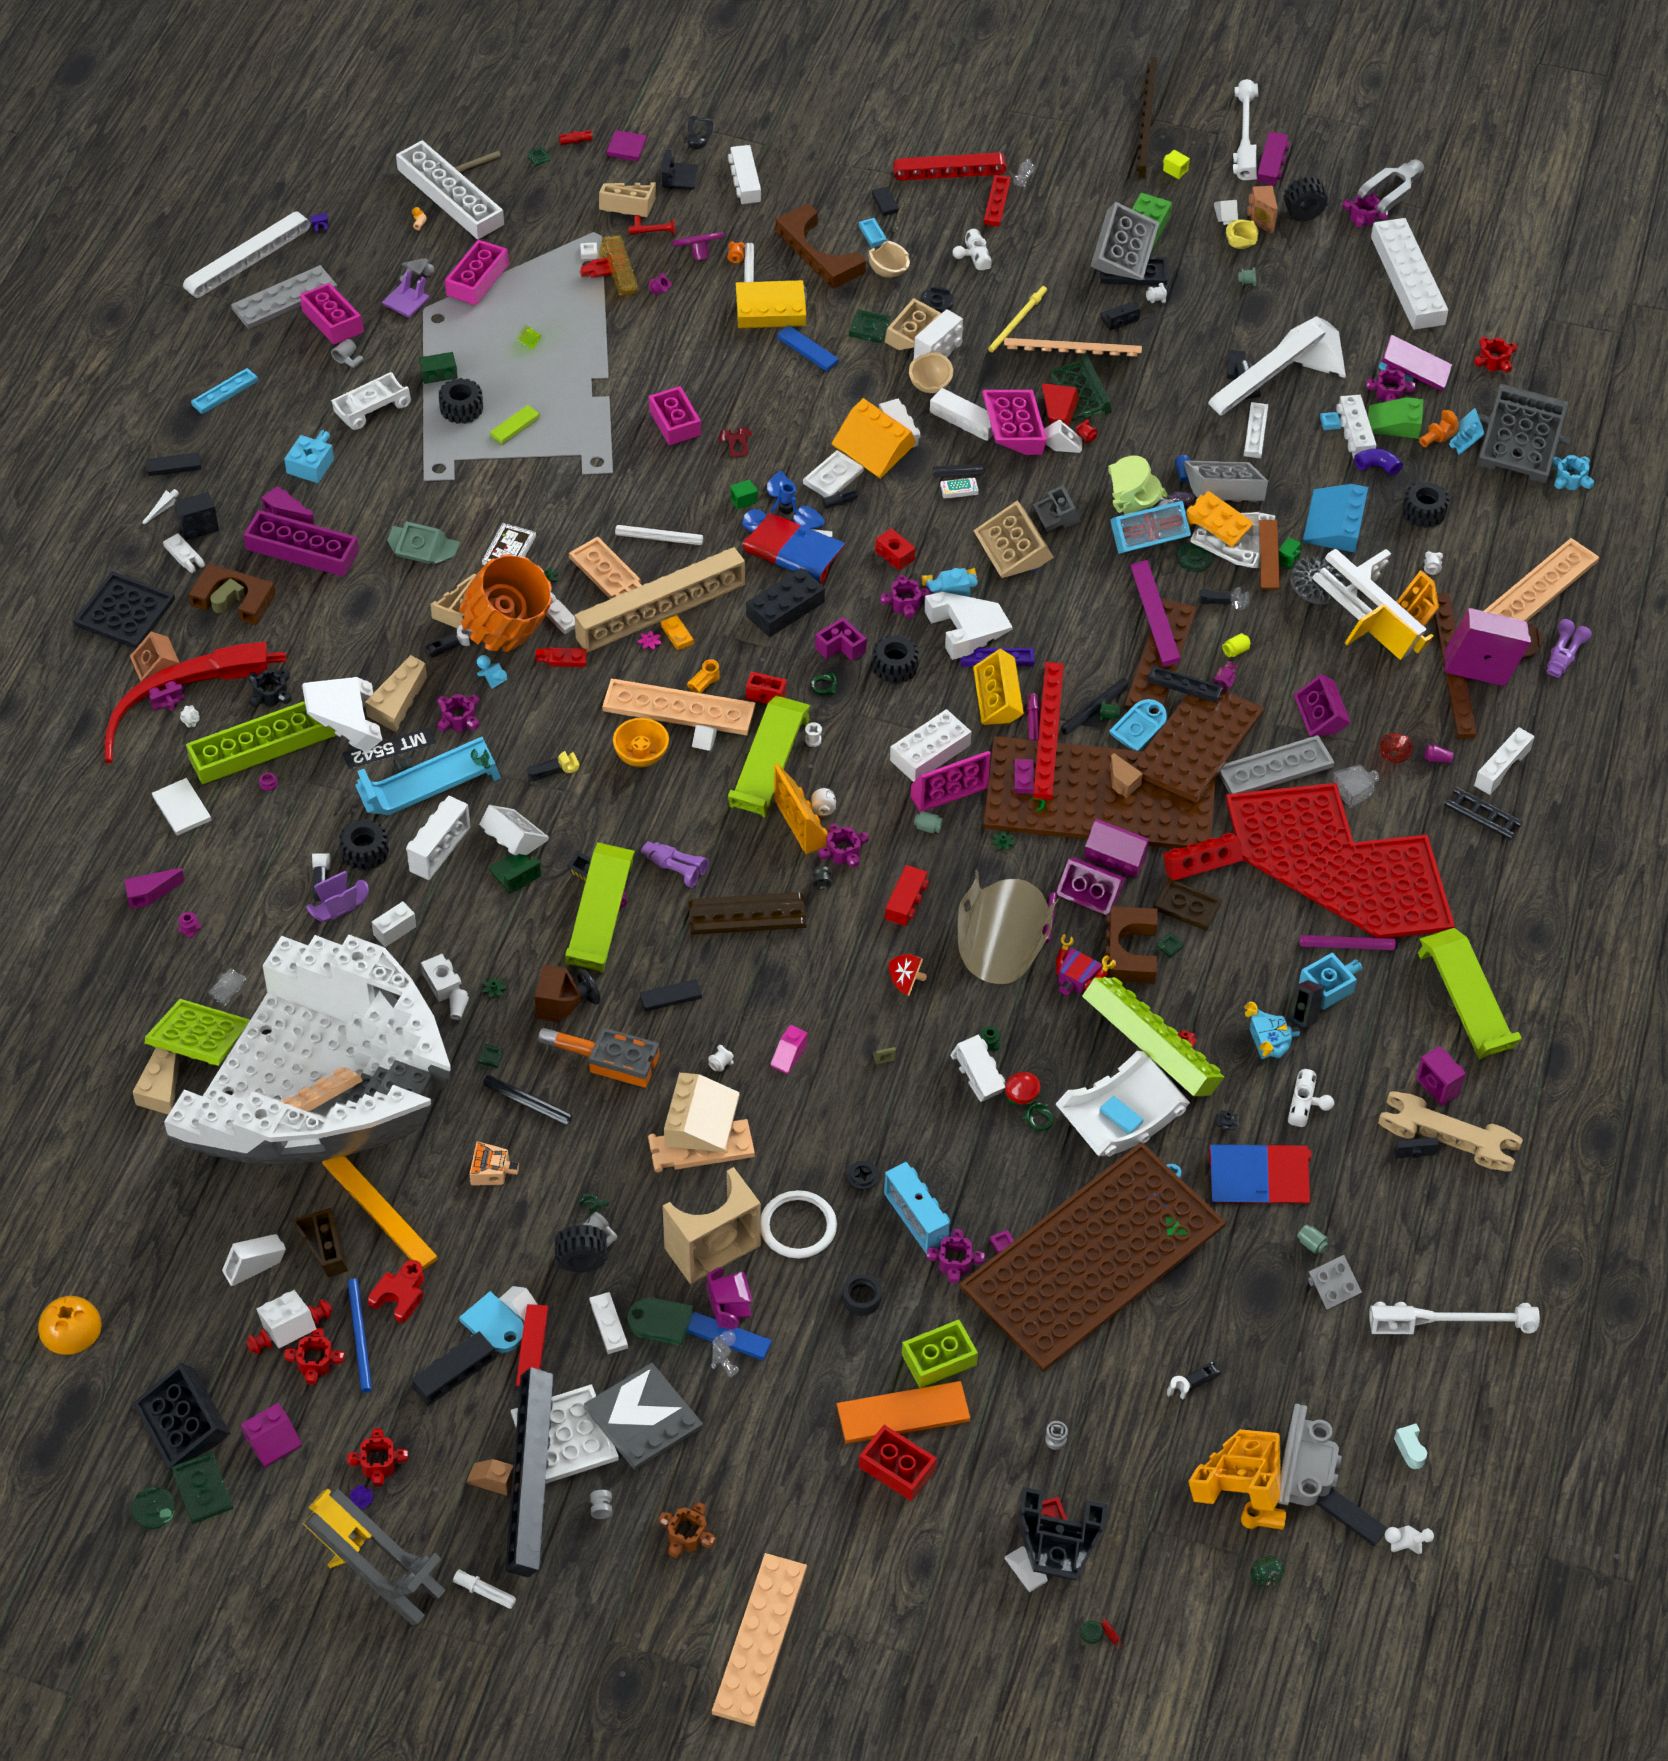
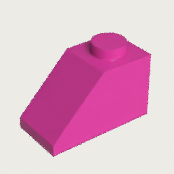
(789, 1049)

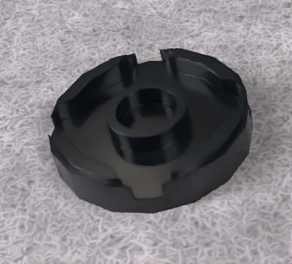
(938, 299)

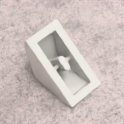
(517, 1299)
(1021, 1566)

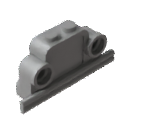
(1308, 1460)

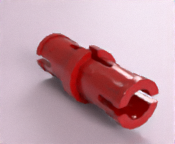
(575, 137)

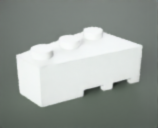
(979, 1067)

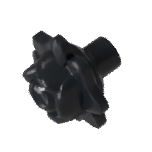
(1227, 1120)

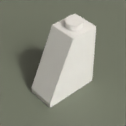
(252, 1257)

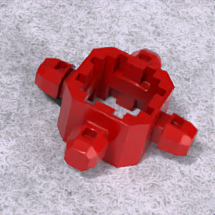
(1497, 346)
(311, 1369)
(377, 1471)

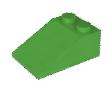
(1397, 417)

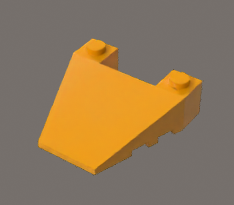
(1244, 1465)

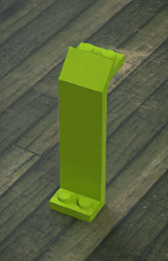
(770, 747)
(599, 907)
(1469, 992)

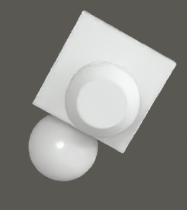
(1407, 1538)

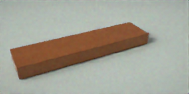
(1268, 555)

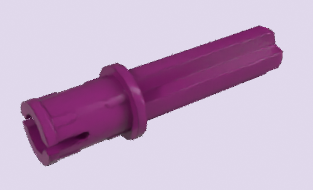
(1033, 716)

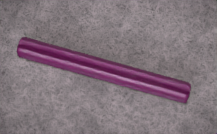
(1347, 942)

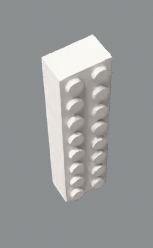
(450, 189)
(1409, 273)

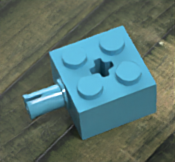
(310, 457)
(1334, 976)

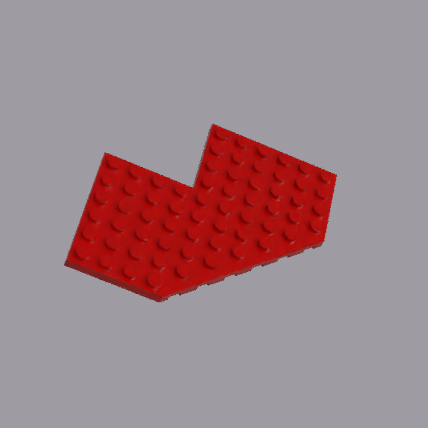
(1307, 844)

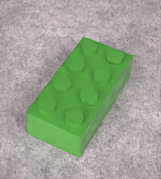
(1154, 208)

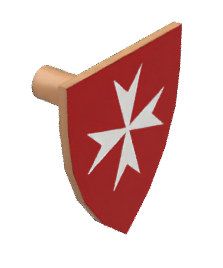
(904, 972)

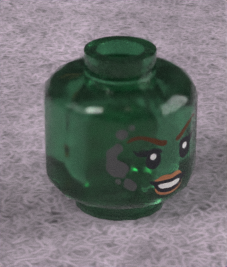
(1267, 1571)

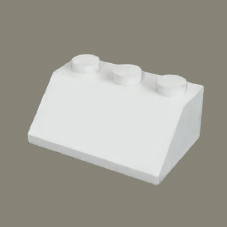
(512, 830)

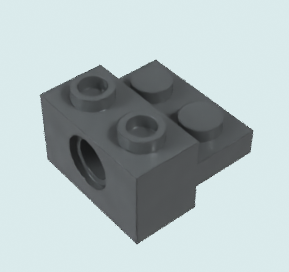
(1064, 507)

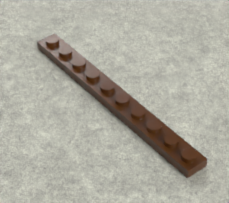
(1456, 684)

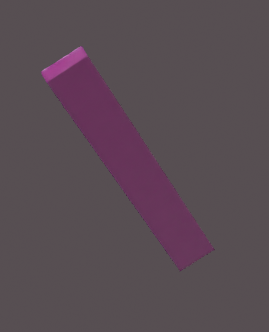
(1155, 613)

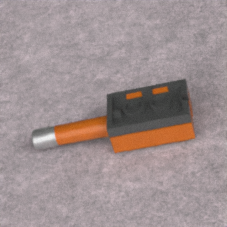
(613, 1054)

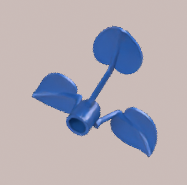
(784, 489)

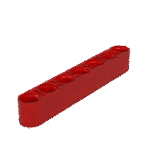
(949, 166)

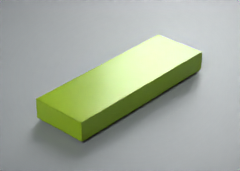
(514, 424)

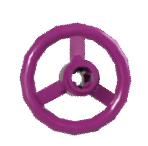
(699, 243)

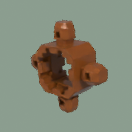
(696, 1517)

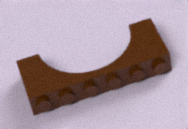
(832, 268)

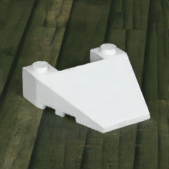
(974, 618)
(341, 707)

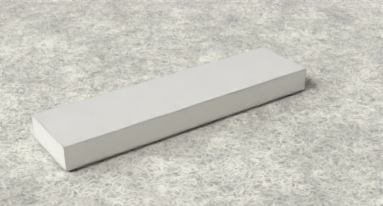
(1256, 430)

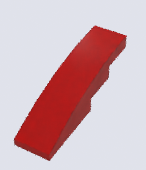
(532, 1339)

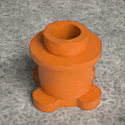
(735, 252)

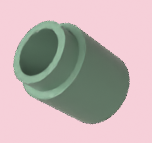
(928, 822)
(1313, 1239)

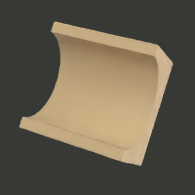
(715, 1238)

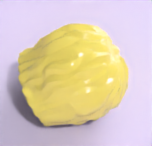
(1242, 234)

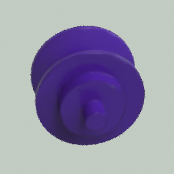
(361, 1497)

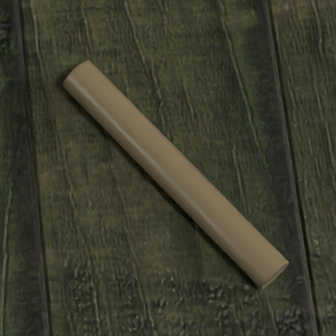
(479, 161)

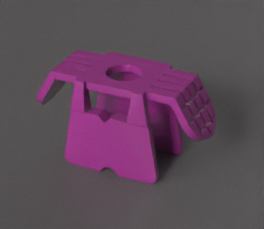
(733, 1296)

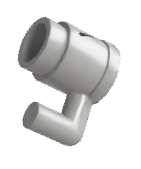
(344, 351)
(599, 1221)

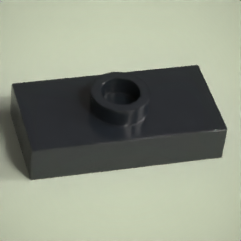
(1415, 1148)

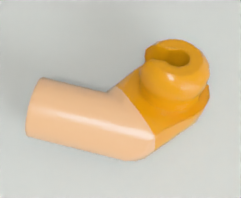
(420, 218)

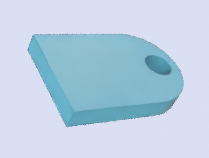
(1139, 726)
(494, 1322)

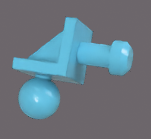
(493, 672)

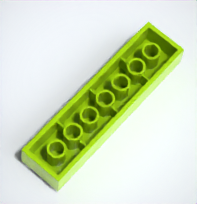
(255, 742)
(1153, 1036)

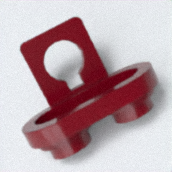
(741, 435)

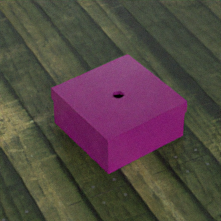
(1486, 647)

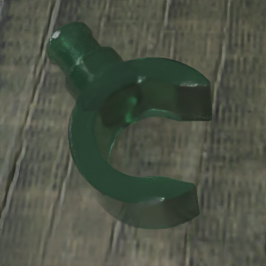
(483, 760)
(597, 1202)

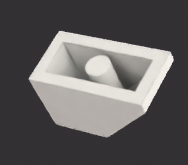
(1226, 211)
(1062, 438)

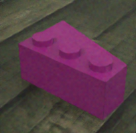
(1273, 158)

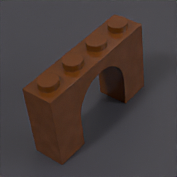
(258, 592)
(1125, 922)

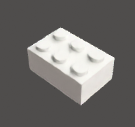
(940, 336)

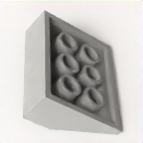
(1124, 242)
(1226, 480)

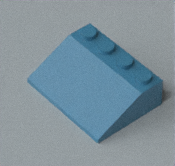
(1336, 517)

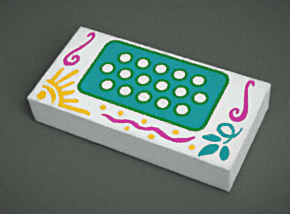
(959, 488)

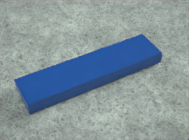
(807, 348)
(745, 1341)

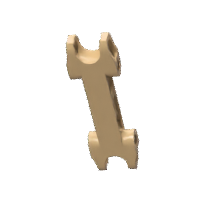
(1418, 1119)

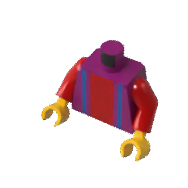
(1078, 970)

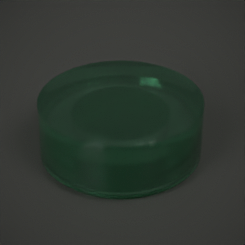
(1091, 1632)

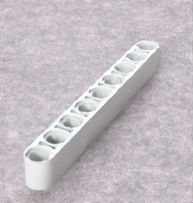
(246, 254)
(1266, 368)

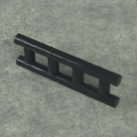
(1479, 803)

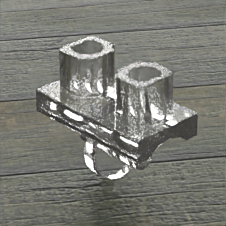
(227, 986)

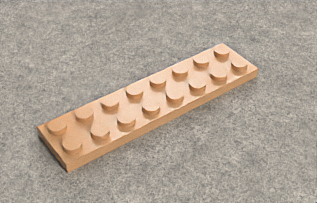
(1079, 347)
(1545, 582)
(678, 706)
(759, 1640)

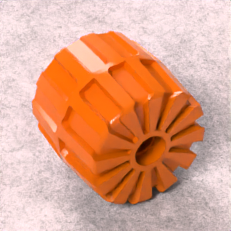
(506, 602)

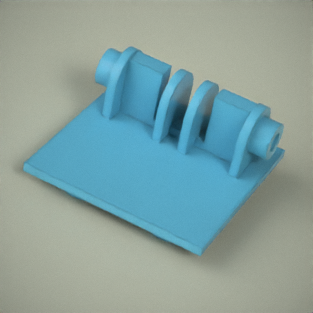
(1469, 432)

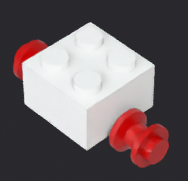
(286, 1321)

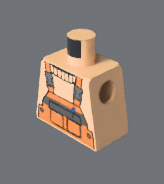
(491, 1165)

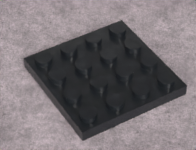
(124, 610)

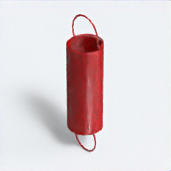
(1110, 1631)

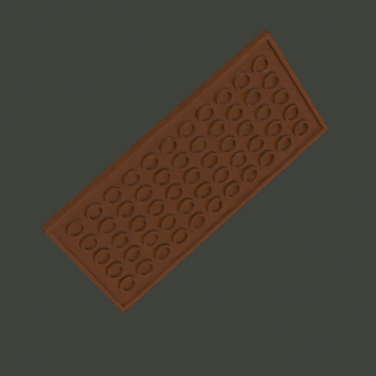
(1086, 793)
(1091, 1256)

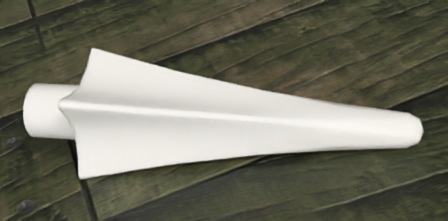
(165, 502)

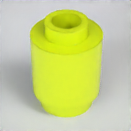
(1236, 645)

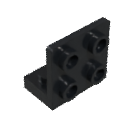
(678, 174)

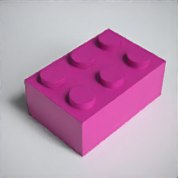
(674, 415)

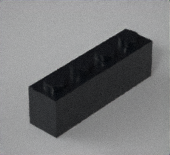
(453, 1368)

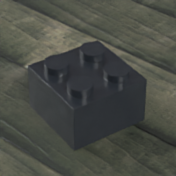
(196, 516)

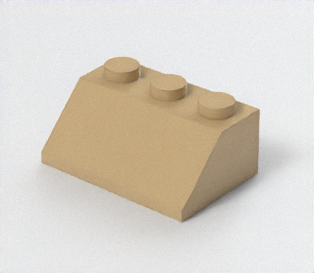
(909, 324)

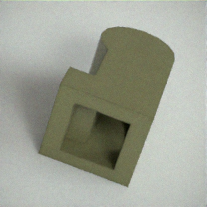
(226, 596)

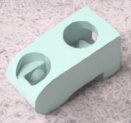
(1409, 1446)

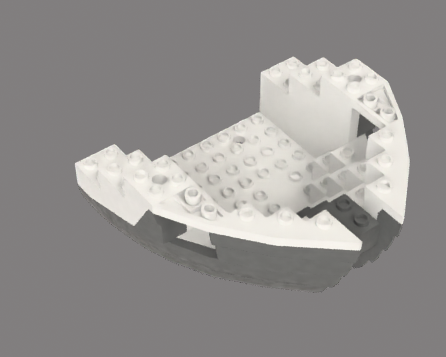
(325, 1013)

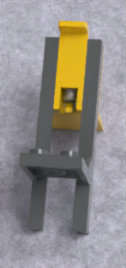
(345, 1528)

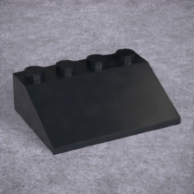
(181, 1416)

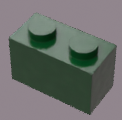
(438, 367)

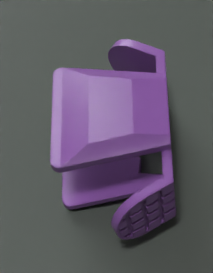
(336, 899)

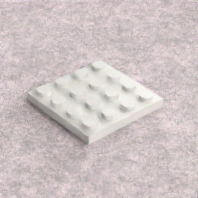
(574, 1436)

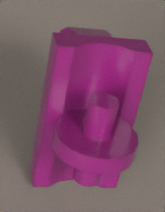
(1226, 676)
(167, 698)

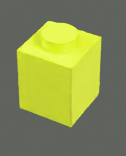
(1176, 164)

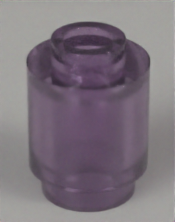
(1185, 496)

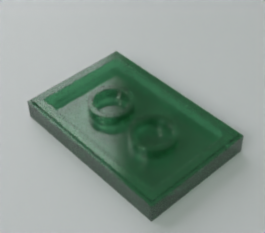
(202, 1488)

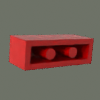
(906, 895)

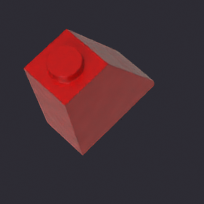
(1060, 402)

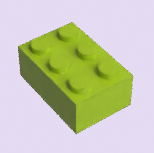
(939, 1353)

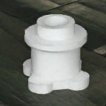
(1156, 293)
(1433, 563)
(720, 1059)

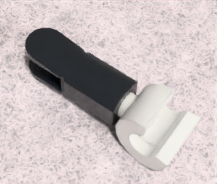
(451, 641)
(320, 864)
(1193, 1380)

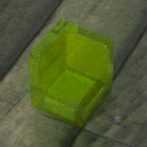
(529, 337)

